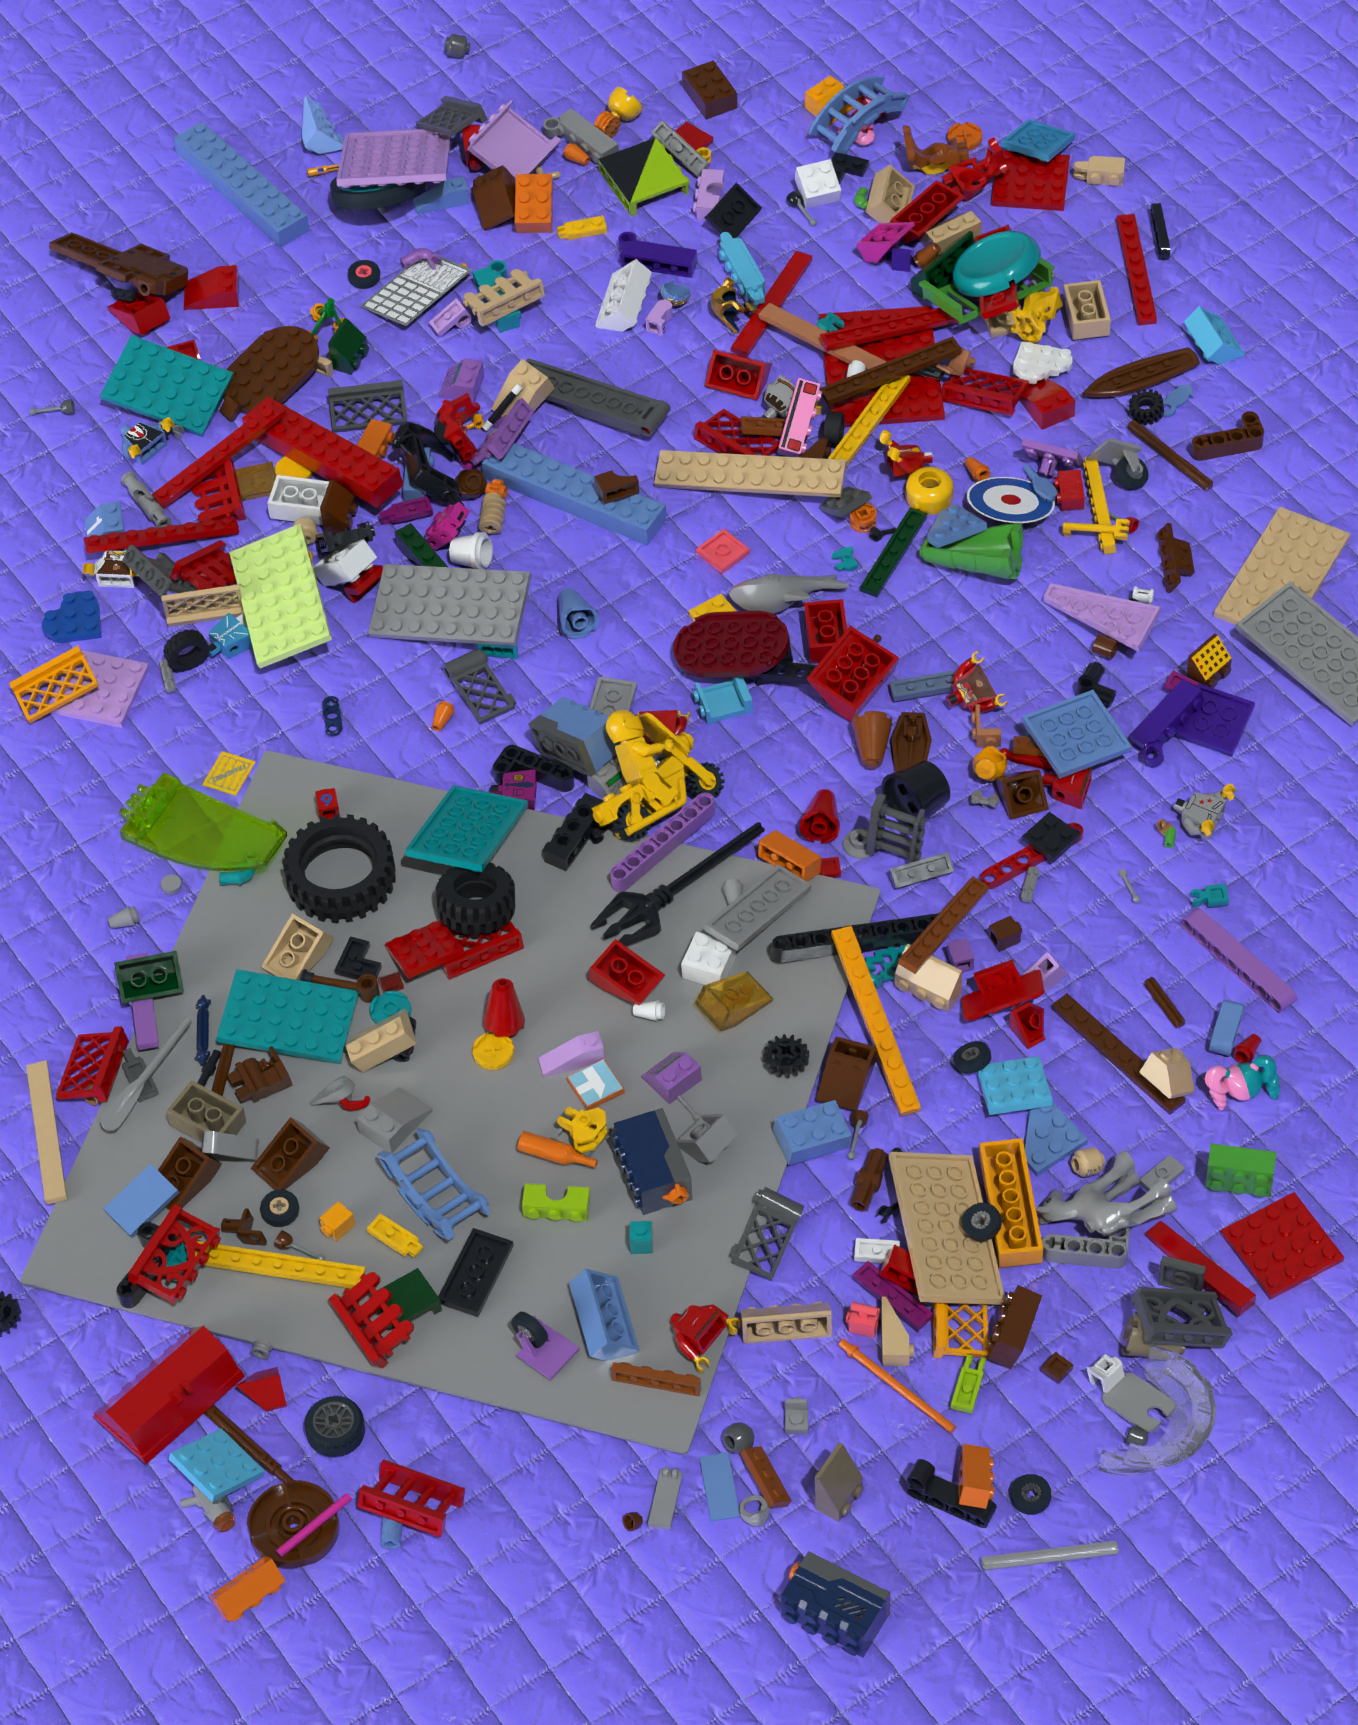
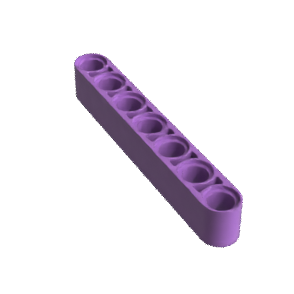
(662, 842)
(1238, 960)

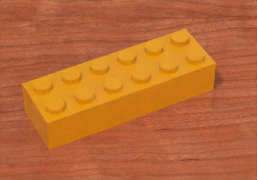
(1010, 1191)

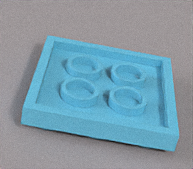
(1015, 1085)
(216, 1465)

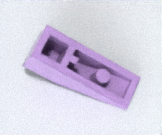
(1051, 971)
(573, 1054)

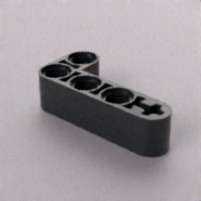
(547, 770)
(129, 1293)
(944, 1495)

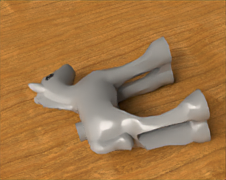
(1095, 1207)

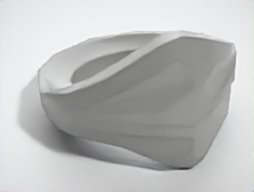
(756, 1519)

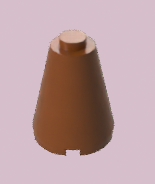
(872, 737)

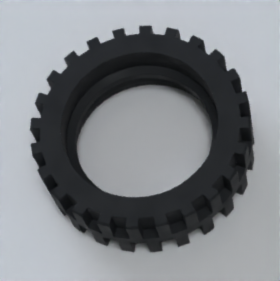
(331, 835)

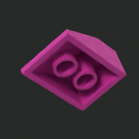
(882, 240)

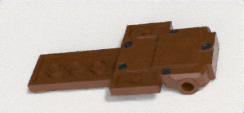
(140, 265)

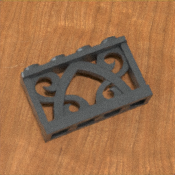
(1168, 1329)

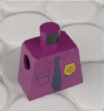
(518, 785)

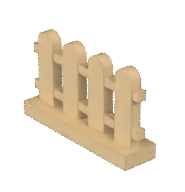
(510, 301)

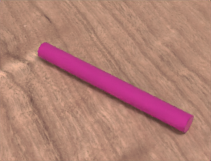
(313, 1525)

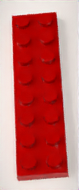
(1002, 301)

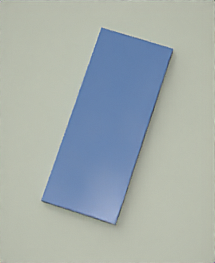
(719, 1487)

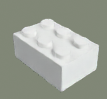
(296, 498)
(344, 563)

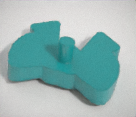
(828, 321)
(848, 562)

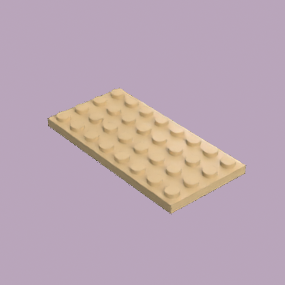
(1287, 551)
(932, 1201)

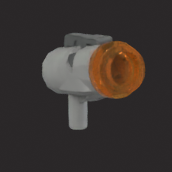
(218, 1511)

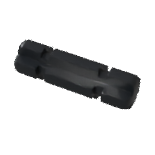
(124, 294)

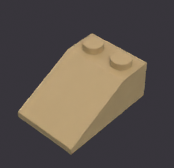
(534, 383)
(296, 949)

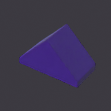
(902, 259)

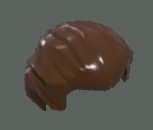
(471, 483)

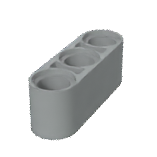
(230, 1145)

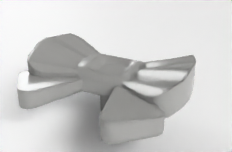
(976, 797)

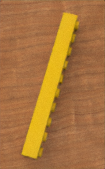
(1100, 506)

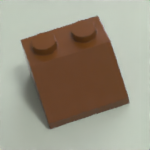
(337, 508)

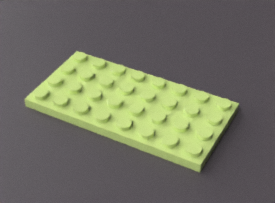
(280, 596)

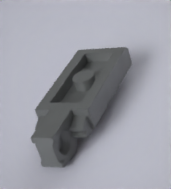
(133, 1069)

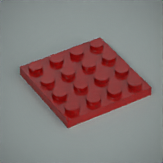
(1032, 182)
(1282, 1245)

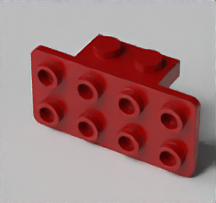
(1001, 988)

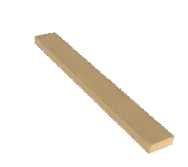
(46, 1132)

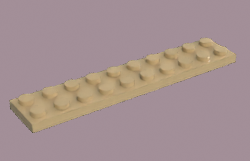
(750, 473)

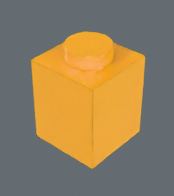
(337, 1221)

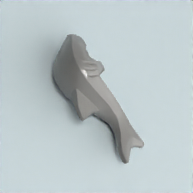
(777, 592)

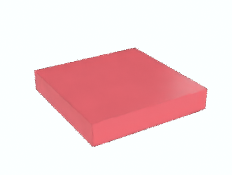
(722, 551)

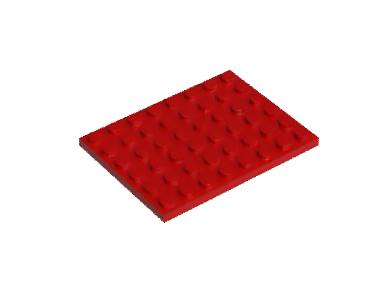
(923, 394)

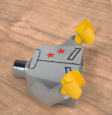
(1204, 811)

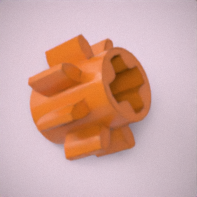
(498, 487)

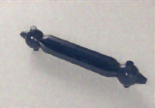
(202, 1030)

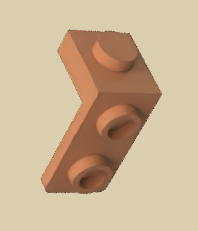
(984, 737)

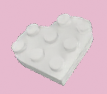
(1040, 361)

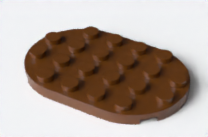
(273, 366)

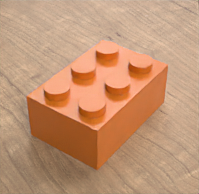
(534, 203)

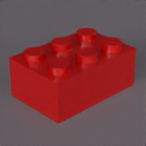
(824, 626)

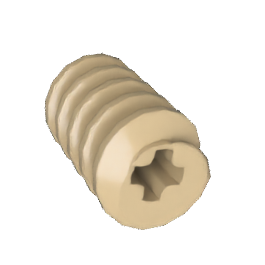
(492, 514)

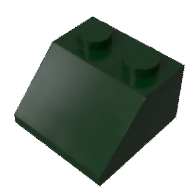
(347, 347)

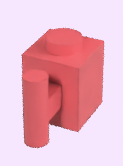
(863, 1319)

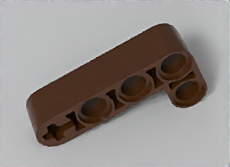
(1230, 442)

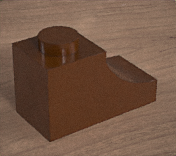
(615, 487)

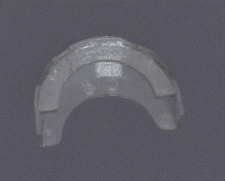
(1188, 1424)

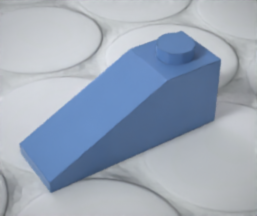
(443, 196)

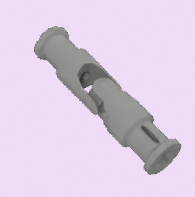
(145, 499)

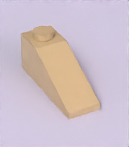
(895, 1339)

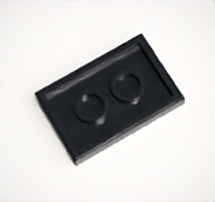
(733, 211)

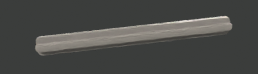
(1050, 1555)

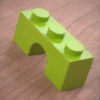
(572, 1207)

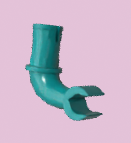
(236, 877)

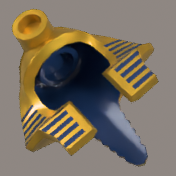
(726, 306)

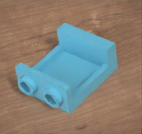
(723, 700)

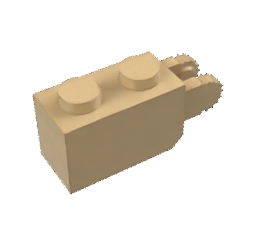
(1101, 170)

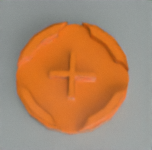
(966, 132)

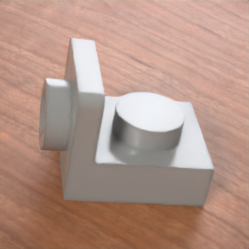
(796, 1416)

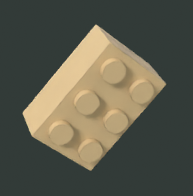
(1086, 309)

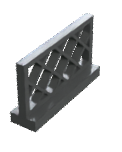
(452, 116)
(366, 394)

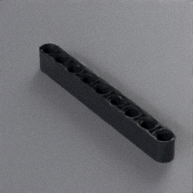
(870, 932)

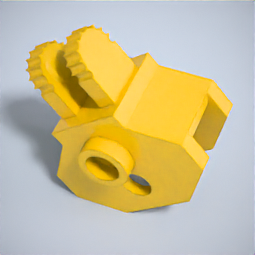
(585, 1127)

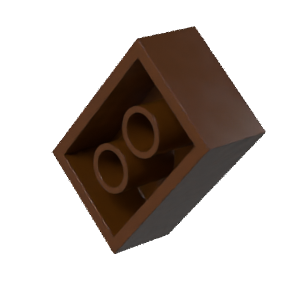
(709, 89)
(1013, 1326)

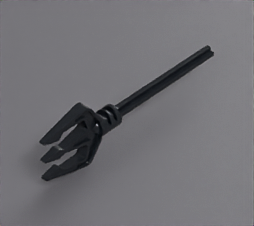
(647, 906)

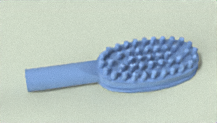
(1042, 486)

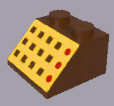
(1209, 662)

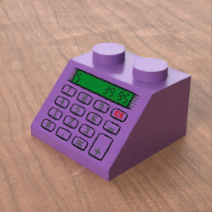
(462, 379)
(673, 1075)

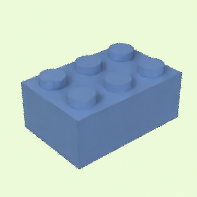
(812, 1132)

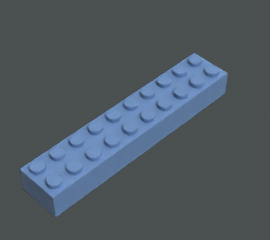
(241, 184)
(575, 493)

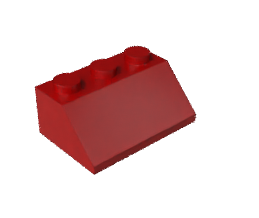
(737, 374)

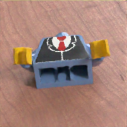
(144, 440)

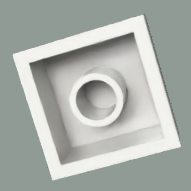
(817, 183)
(707, 959)

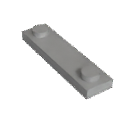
(680, 148)

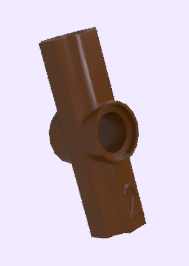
(869, 1180)

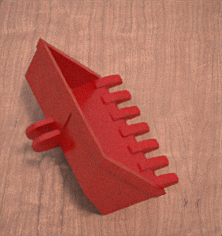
(170, 1393)

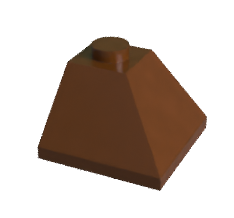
(1022, 793)

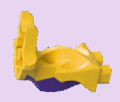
(1037, 305)

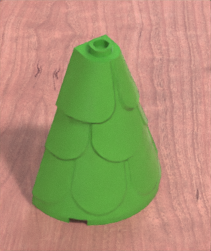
(987, 552)

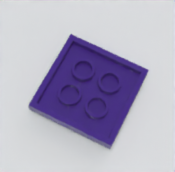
(1218, 721)

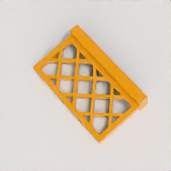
(49, 673)
(942, 1329)

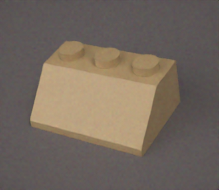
(889, 194)
(951, 229)
(934, 982)
(381, 1041)

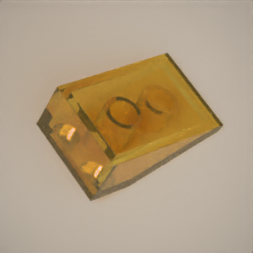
(732, 1000)

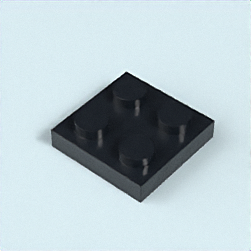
(1051, 837)

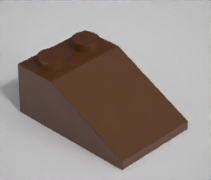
(495, 196)
(289, 1155)
(188, 1170)

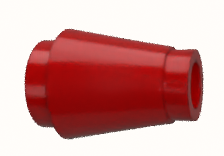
(1247, 1049)

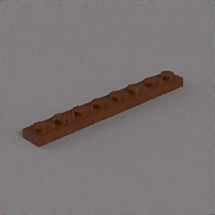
(890, 370)
(1112, 1049)

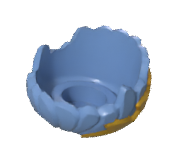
(674, 293)

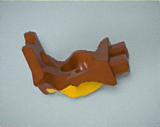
(935, 157)

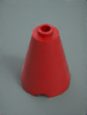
(821, 818)
(503, 1010)

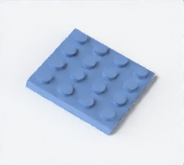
(1076, 734)

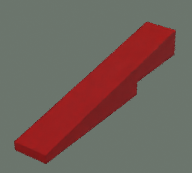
(1216, 1279)

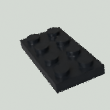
(475, 1272)

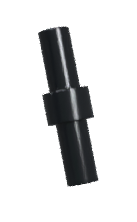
(209, 1068)

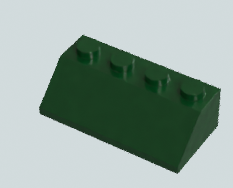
(940, 270)

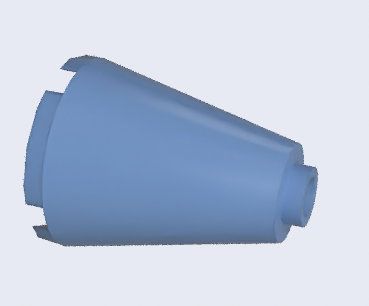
(576, 614)

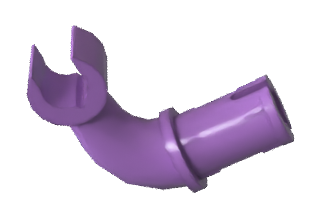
(419, 254)

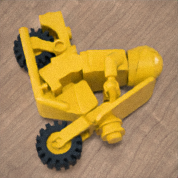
(651, 786)

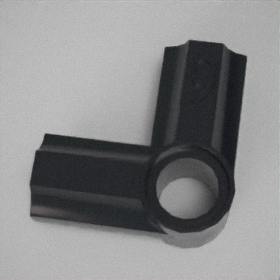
(1090, 680)

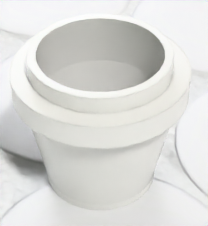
(472, 550)

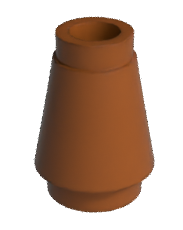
(926, 254)

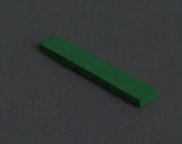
(893, 552)

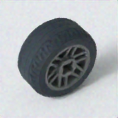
(334, 1426)

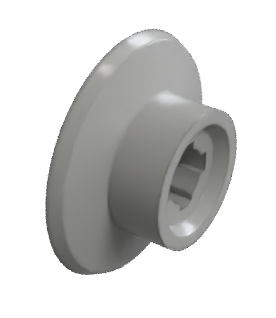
(852, 845)

